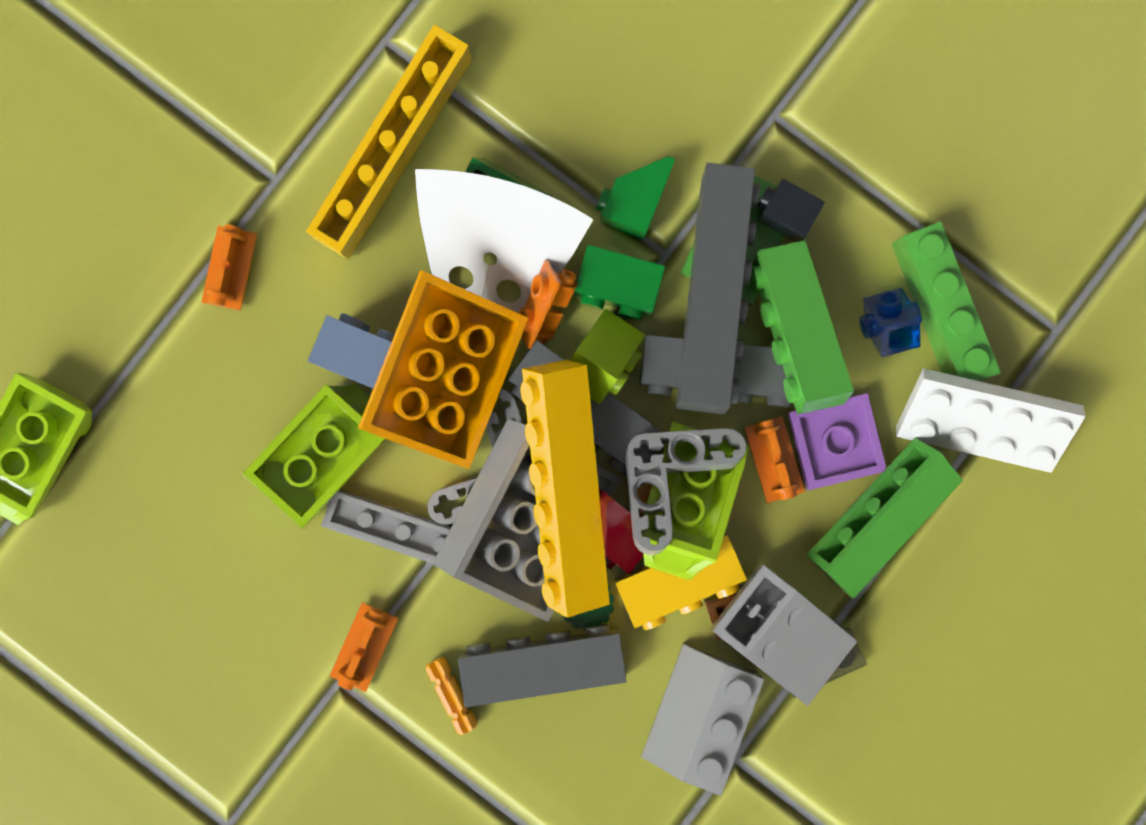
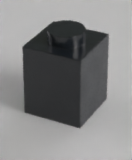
(789, 210)

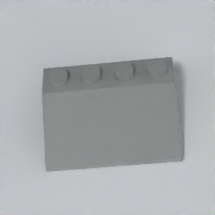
(496, 531)

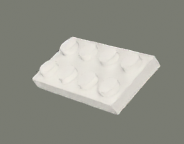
(989, 420)

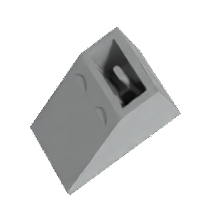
(783, 634)

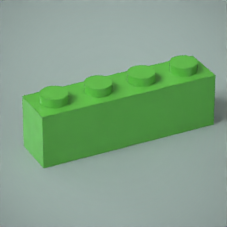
(945, 304)
(801, 328)
(885, 517)

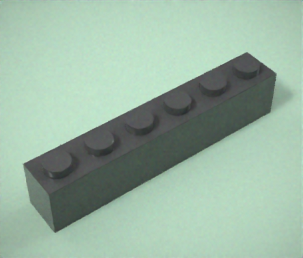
(716, 289)

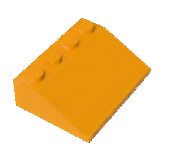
(443, 371)

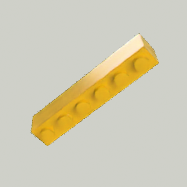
(390, 142)
(565, 486)

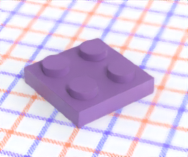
(837, 443)

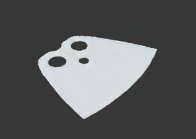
(480, 214)

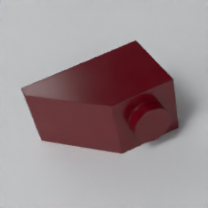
(618, 535)

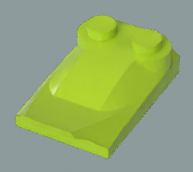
(35, 440)
(315, 453)
(698, 509)

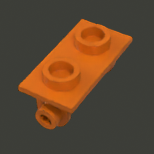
(229, 267)
(547, 290)
(774, 459)
(363, 648)

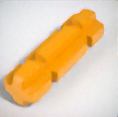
(451, 695)

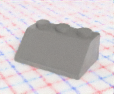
(702, 718)

